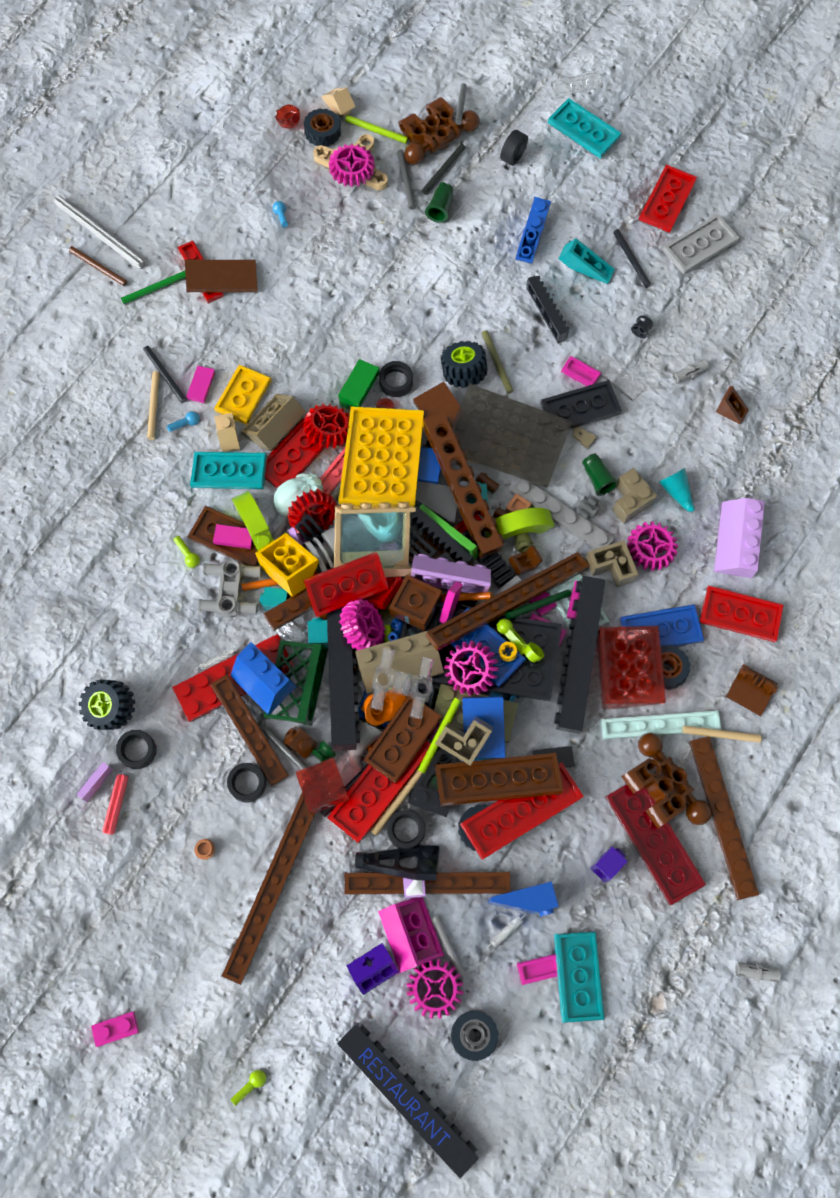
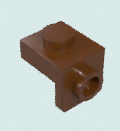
(526, 561)
(300, 741)

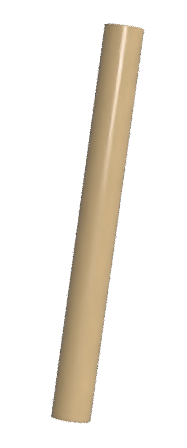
(153, 405)
(721, 734)
(396, 803)

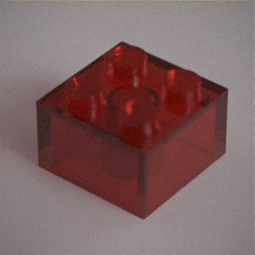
(322, 786)

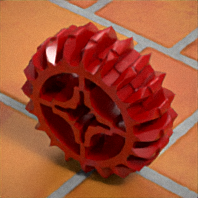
(330, 428)
(318, 505)

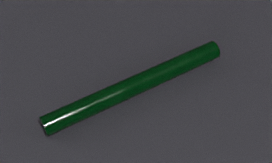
(538, 604)

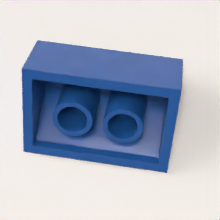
(261, 678)

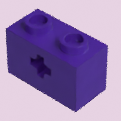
(609, 864)
(372, 969)

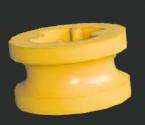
(510, 645)

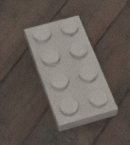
(700, 244)

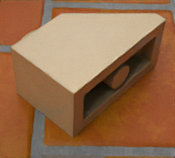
(339, 101)

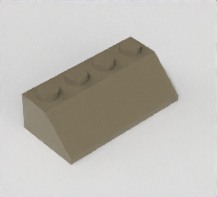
(406, 658)

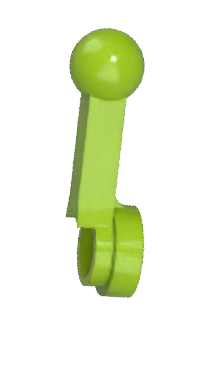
(531, 650)

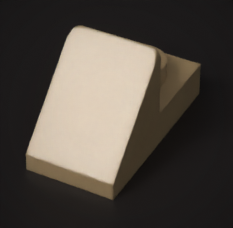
(227, 432)

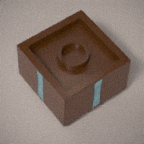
(415, 602)

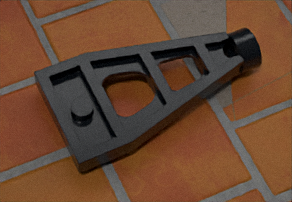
(423, 796)
(426, 863)

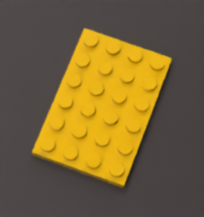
(381, 456)

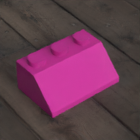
(410, 933)

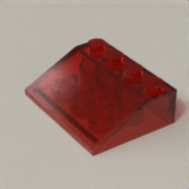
(630, 667)

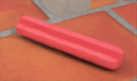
(115, 804)

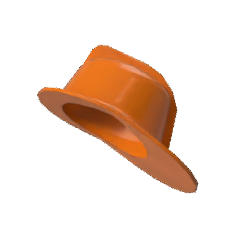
(391, 705)

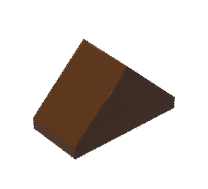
(732, 406)

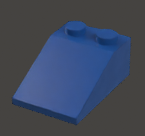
(531, 900)

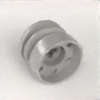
(323, 551)

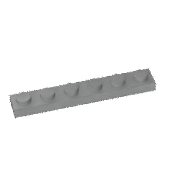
(563, 515)

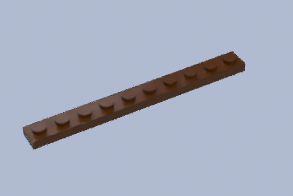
(506, 601)
(269, 893)

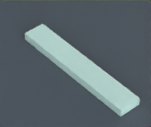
(659, 724)

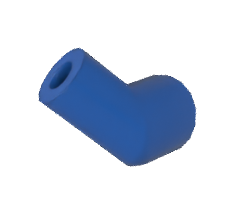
(396, 634)

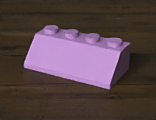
(739, 537)
(444, 574)

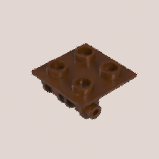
(752, 690)

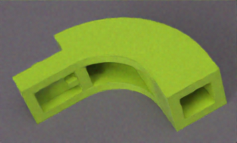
(253, 519)
(524, 521)

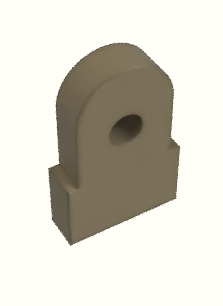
(585, 439)

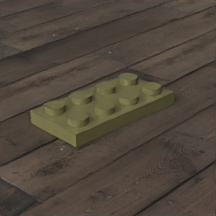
(447, 695)

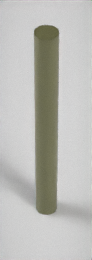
(498, 364)

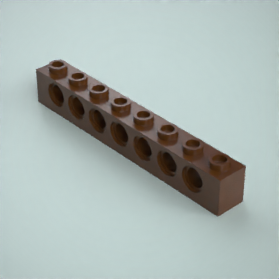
(441, 423)

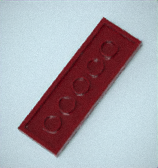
(657, 847)

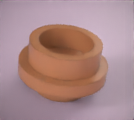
(204, 849)

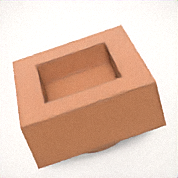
(517, 503)

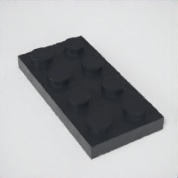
(584, 404)

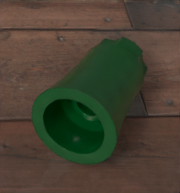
(440, 203)
(600, 475)

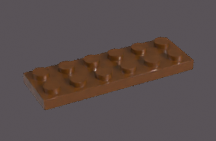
(498, 779)

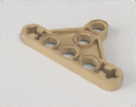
(322, 159)

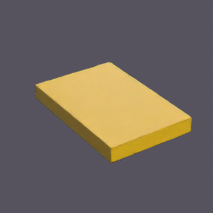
(243, 394)

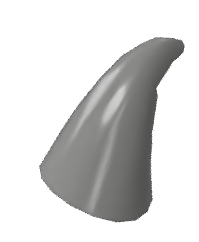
(368, 735)

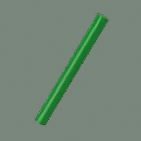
(151, 288)

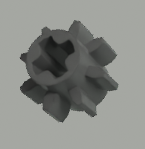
(589, 507)

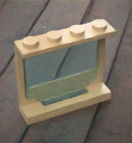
(374, 529)

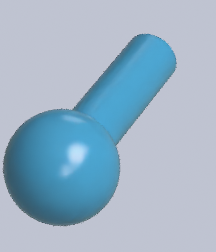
(279, 208)
(191, 418)

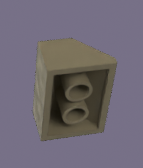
(274, 421)

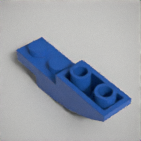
(533, 230)

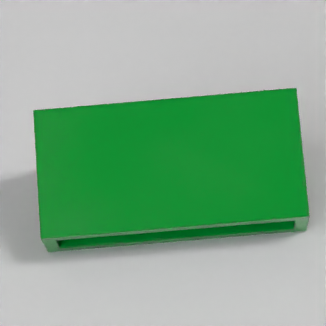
(358, 385)

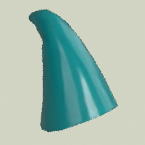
(679, 489)

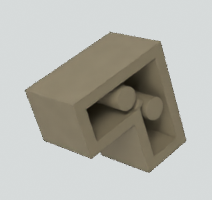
(636, 496)
(615, 559)
(465, 744)

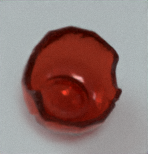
(288, 116)

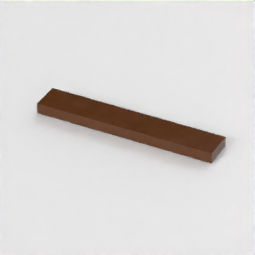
(249, 730)

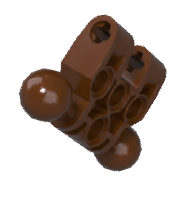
(435, 131)
(672, 791)

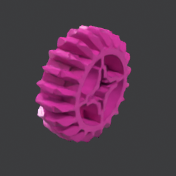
(341, 164)
(666, 544)
(362, 624)
(469, 675)
(448, 1001)

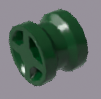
(324, 752)

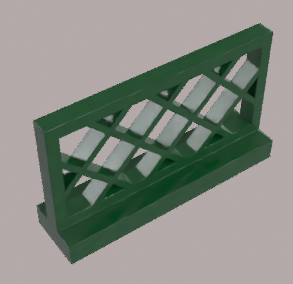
(312, 681)

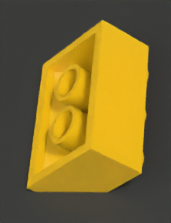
(287, 563)

